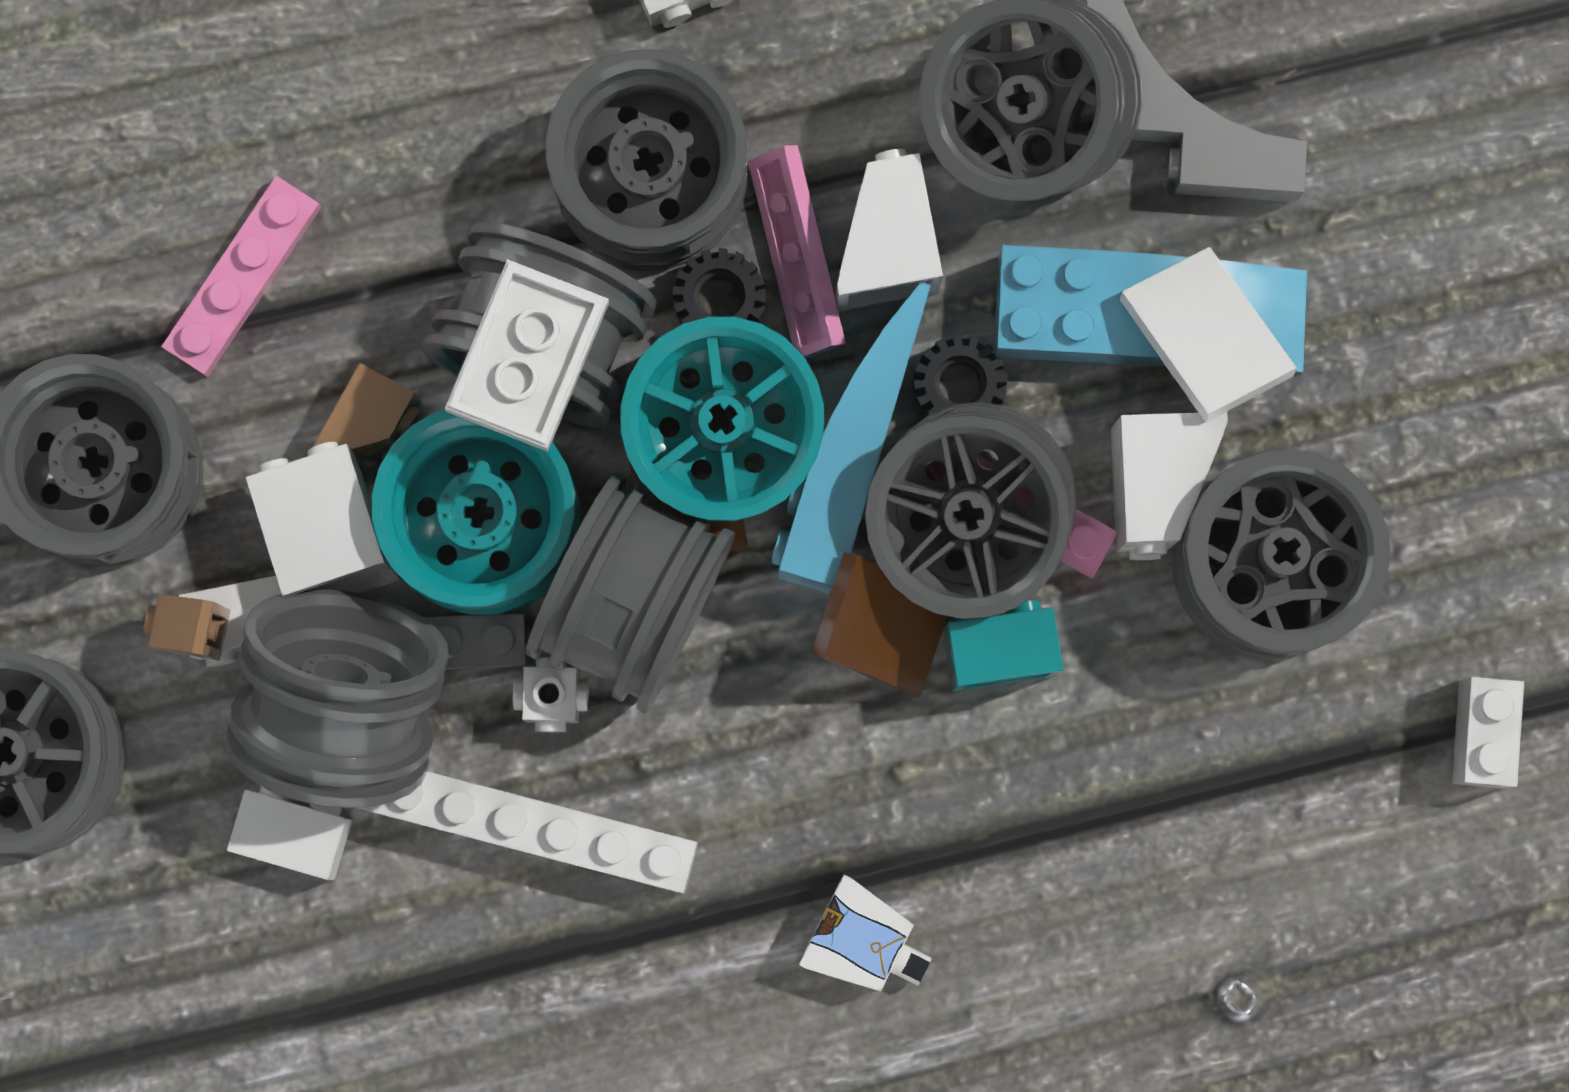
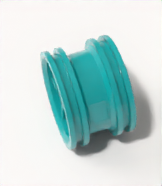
(778, 377)
(420, 469)

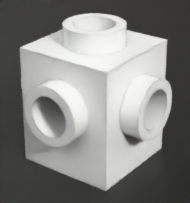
(554, 716)

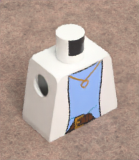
(863, 940)

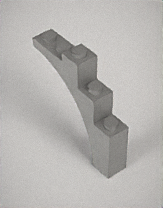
(1211, 151)

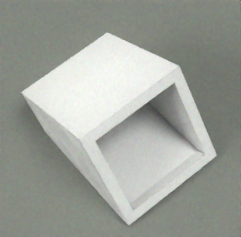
(890, 236)
(1158, 477)
(319, 522)

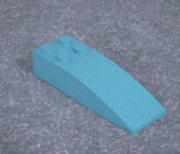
(1070, 307)
(838, 484)

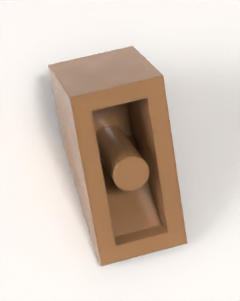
(370, 413)
(187, 626)

